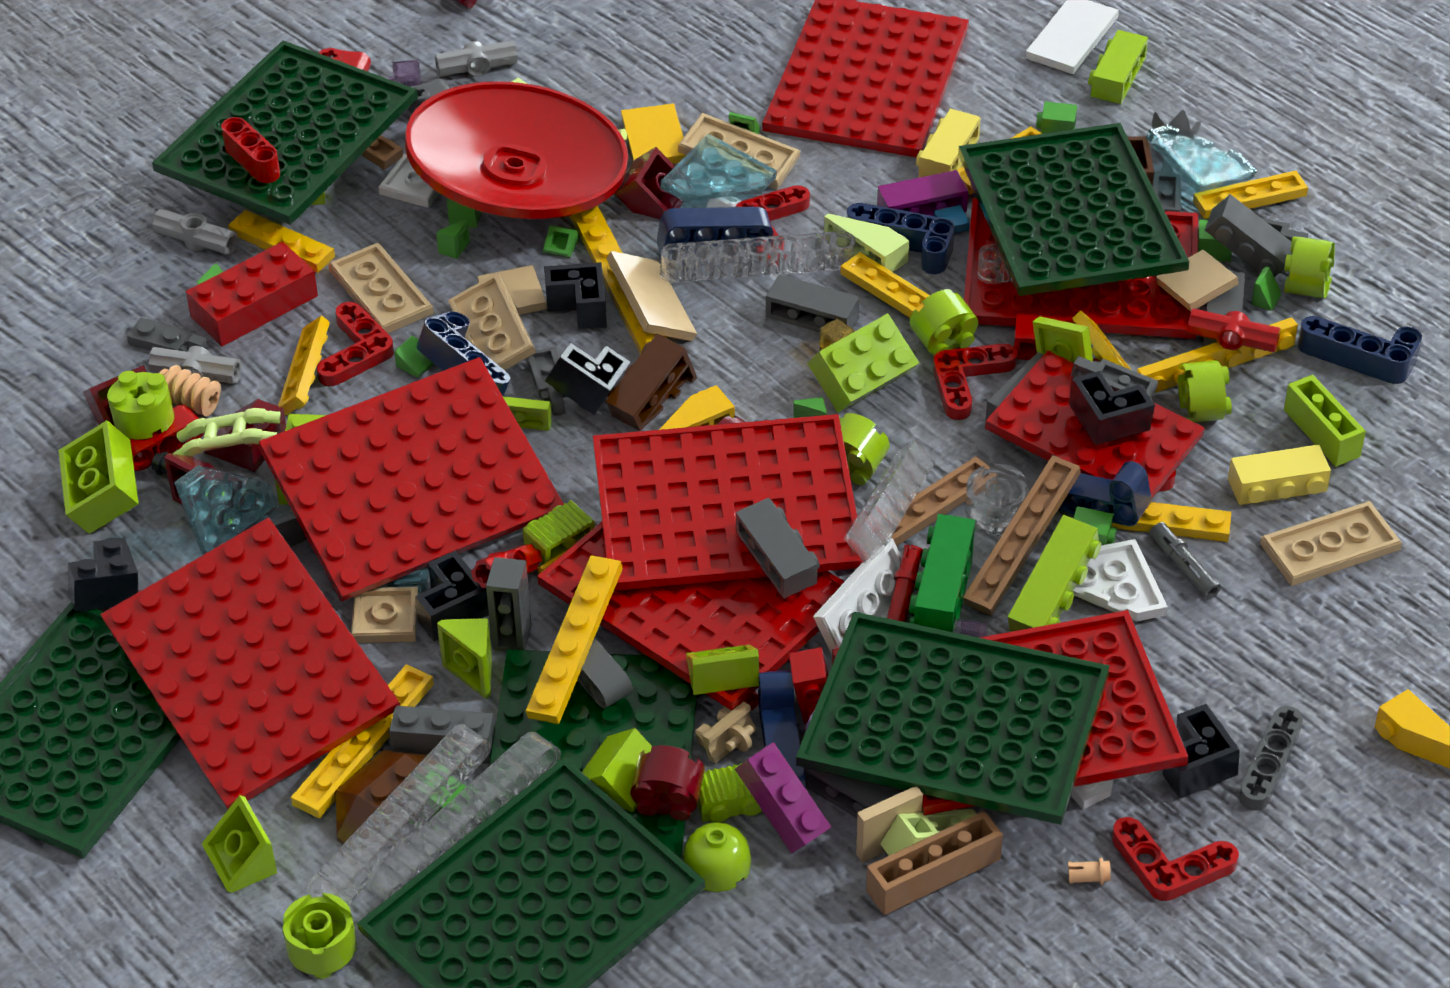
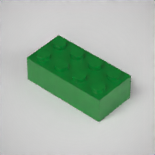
(945, 573)

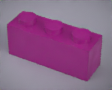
(925, 193)
(782, 797)

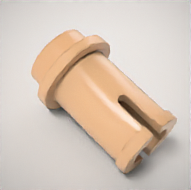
(1089, 871)

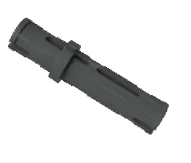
(1164, 536)

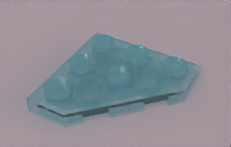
(1199, 161)
(717, 171)
(223, 504)

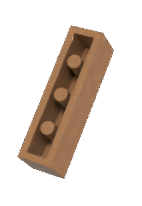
(934, 862)

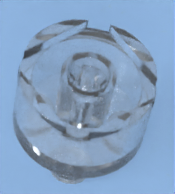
(994, 497)

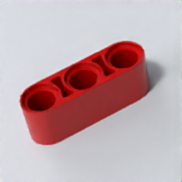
(250, 150)
(166, 441)

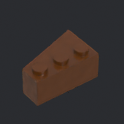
(650, 382)

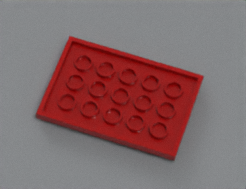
(1043, 423)

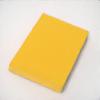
(652, 128)

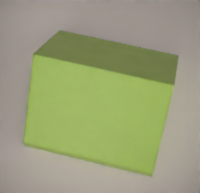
(467, 652)
(723, 669)
(615, 765)
(240, 848)

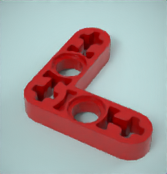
(790, 201)
(372, 347)
(958, 372)
(1171, 871)

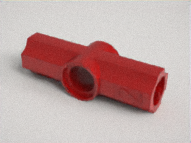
(1233, 330)
(524, 552)

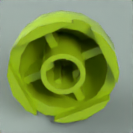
(718, 855)

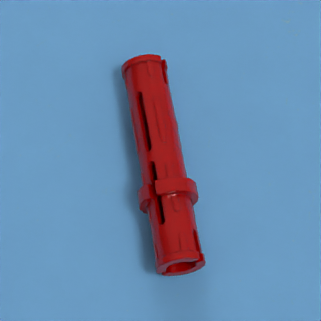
(905, 583)

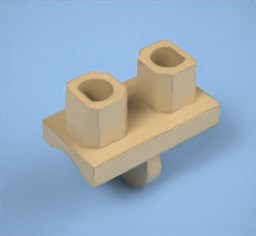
(729, 733)

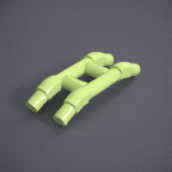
(239, 434)

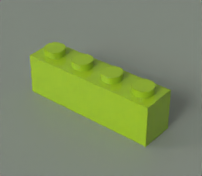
(1056, 575)

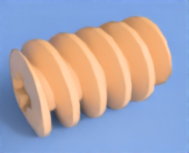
(192, 390)

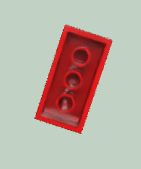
(252, 293)

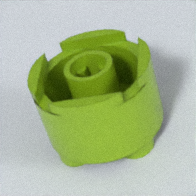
(1309, 267)
(944, 322)
(1204, 391)
(140, 404)
(863, 446)
(319, 934)

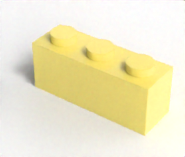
(943, 146)
(1279, 474)

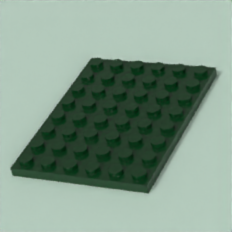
(308, 109)
(1072, 209)
(658, 708)
(955, 717)
(76, 734)
(535, 894)

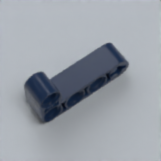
(712, 224)
(925, 233)
(446, 346)
(1361, 351)
(1124, 496)
(778, 716)

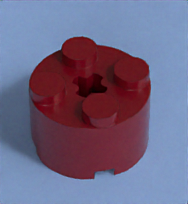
(667, 782)

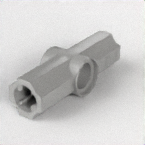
(476, 58)
(195, 231)
(197, 361)

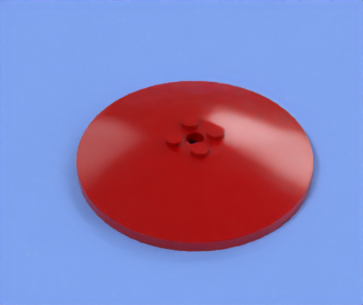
(516, 150)

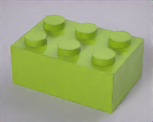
(862, 362)
(98, 477)

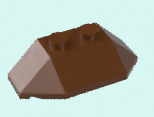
(370, 788)

